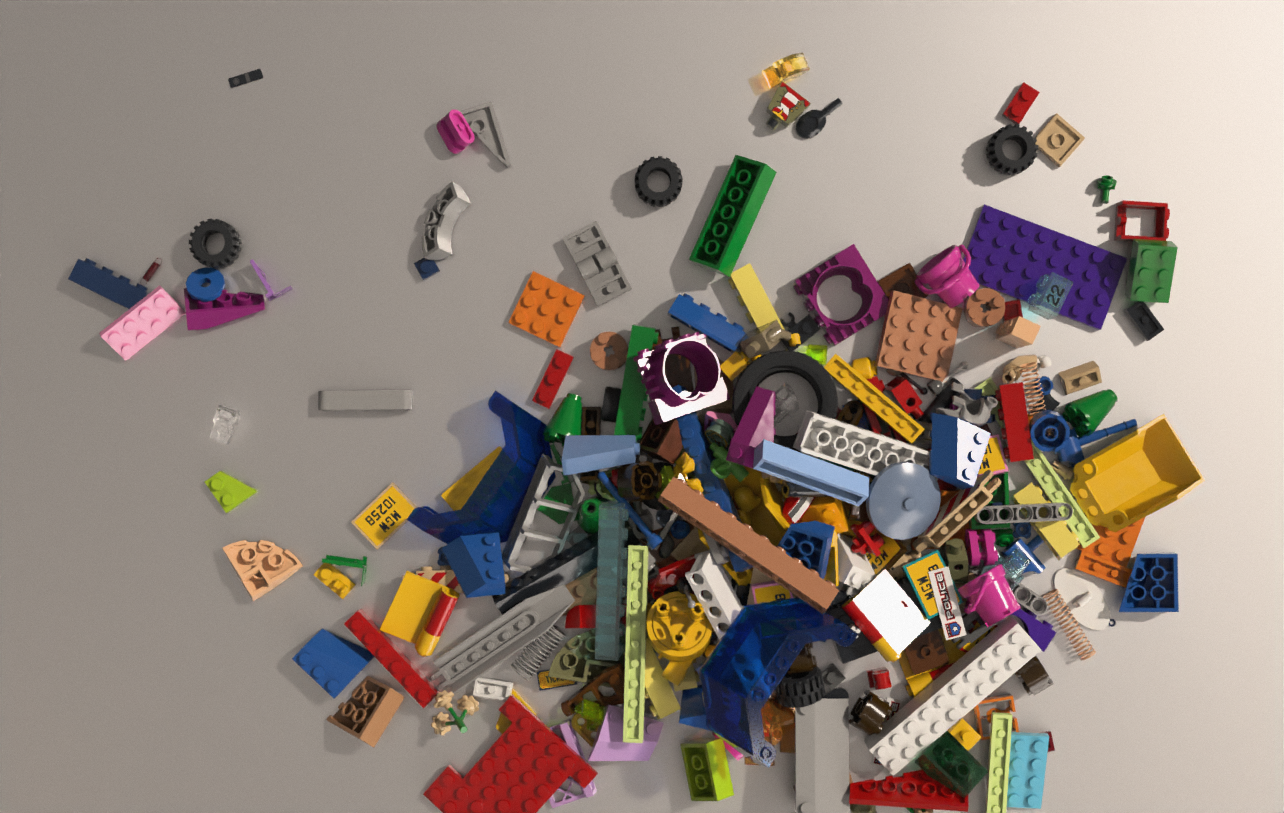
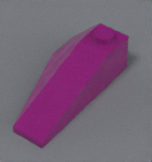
(222, 309)
(753, 428)

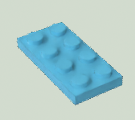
(1027, 769)

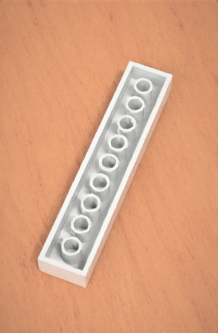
(952, 695)

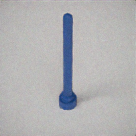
(652, 538)

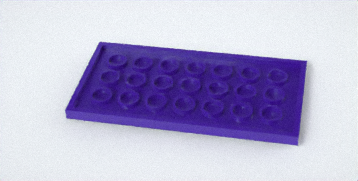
(1015, 253)

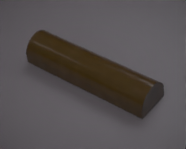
(590, 426)

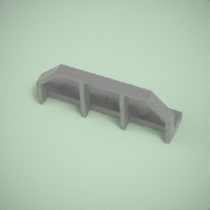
(526, 515)

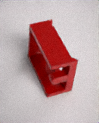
(1162, 214)

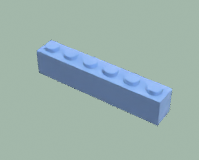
(811, 473)

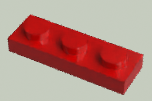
(553, 379)

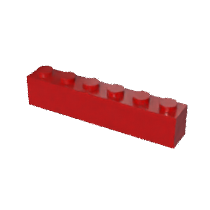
(391, 658)

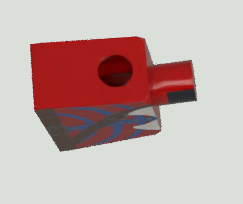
(901, 390)

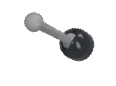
(685, 589)

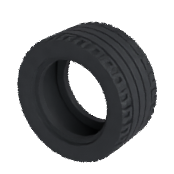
(785, 362)

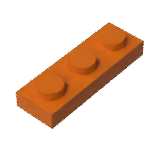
(1103, 569)

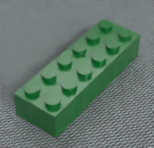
(732, 215)
(633, 391)

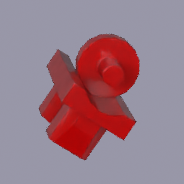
(864, 542)

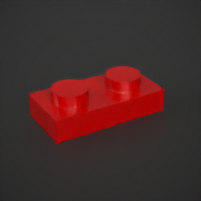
(1020, 103)

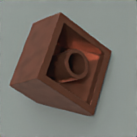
(662, 441)

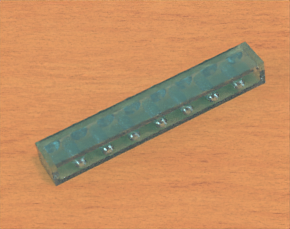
(610, 581)

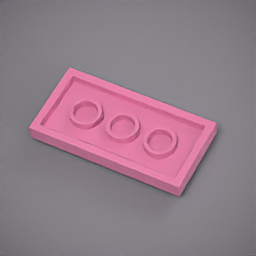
(142, 323)

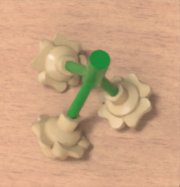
(442, 723)

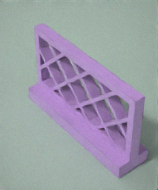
(569, 736)

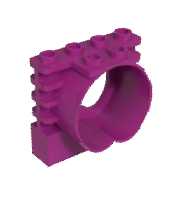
(852, 265)
(665, 402)

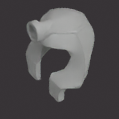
(972, 411)

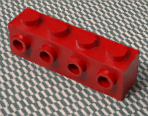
(1015, 422)

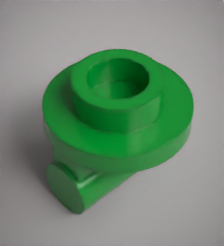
(1003, 537)

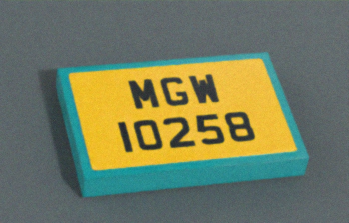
(920, 581)

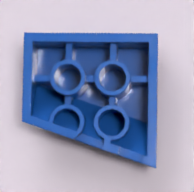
(956, 450)
(810, 544)
(477, 564)
(1152, 584)
(332, 661)

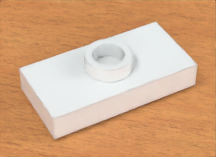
(492, 689)

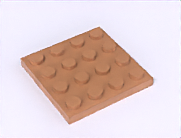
(918, 336)

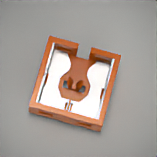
(983, 712)

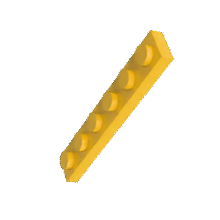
(873, 399)

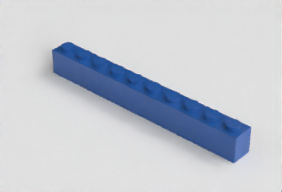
(714, 488)

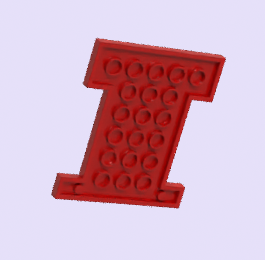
(515, 772)

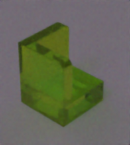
(817, 352)
(592, 712)

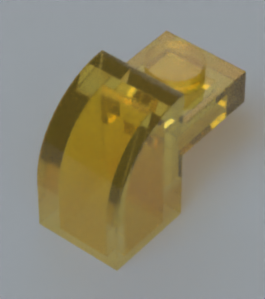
(786, 69)

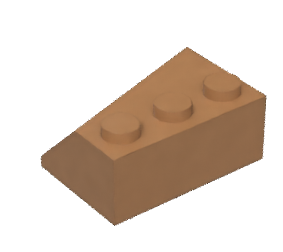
(367, 711)

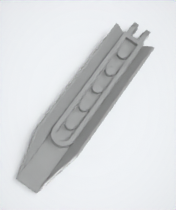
(501, 638)

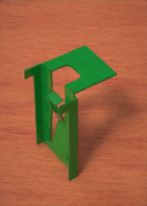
(556, 455)
(348, 562)

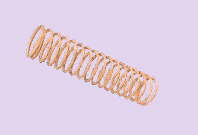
(1031, 387)
(1073, 637)

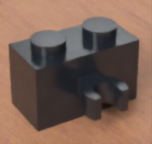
(805, 328)

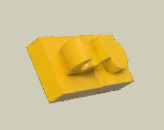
(334, 579)

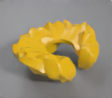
(686, 465)

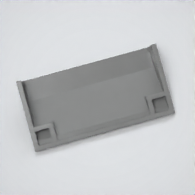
(822, 757)

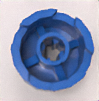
(1045, 441)

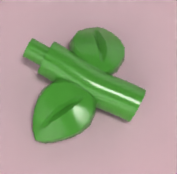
(722, 468)

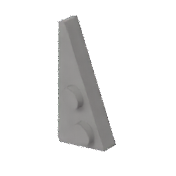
(485, 126)

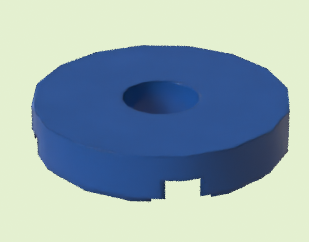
(205, 275)

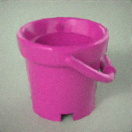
(948, 276)
(990, 596)

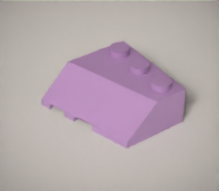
(609, 739)

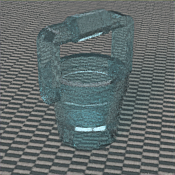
(1014, 565)

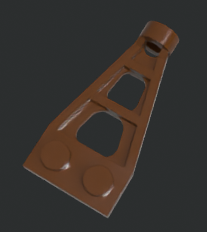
(613, 675)

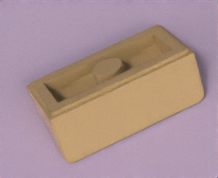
(1080, 377)

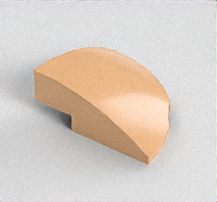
(261, 565)

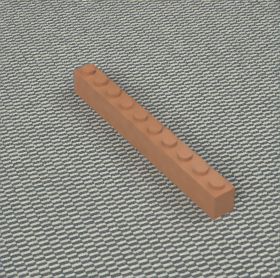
(748, 545)

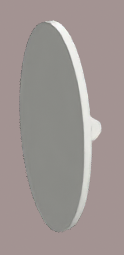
(1083, 599)

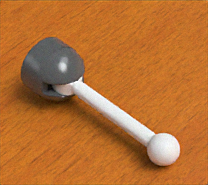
(936, 386)

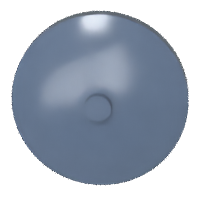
(903, 500)

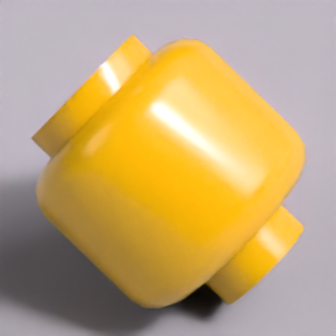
(865, 367)

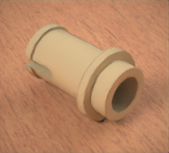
(1062, 470)

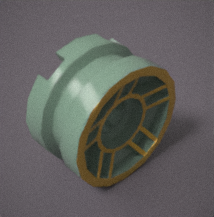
(719, 432)

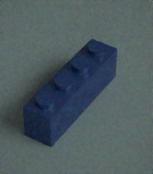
(107, 285)

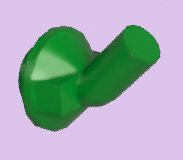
(1106, 183)

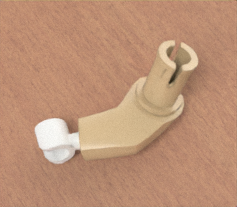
(1012, 371)

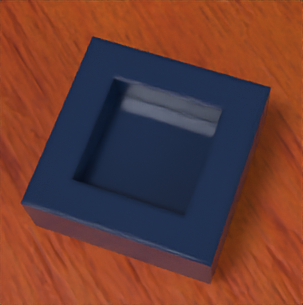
(426, 268)

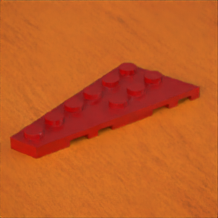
(909, 791)

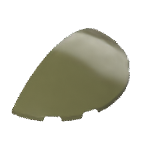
(578, 662)

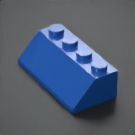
(703, 321)

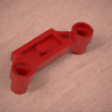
(669, 575)

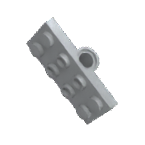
(597, 263)

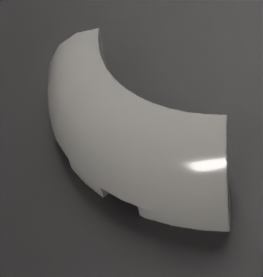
(441, 221)

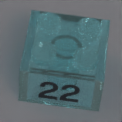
(1050, 295)

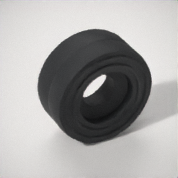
(610, 404)

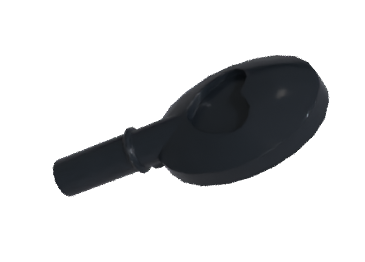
(814, 121)

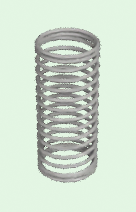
(521, 671)

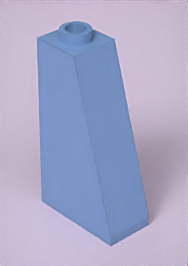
(597, 452)

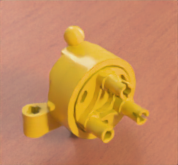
(678, 633)

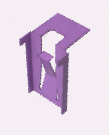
(270, 295)

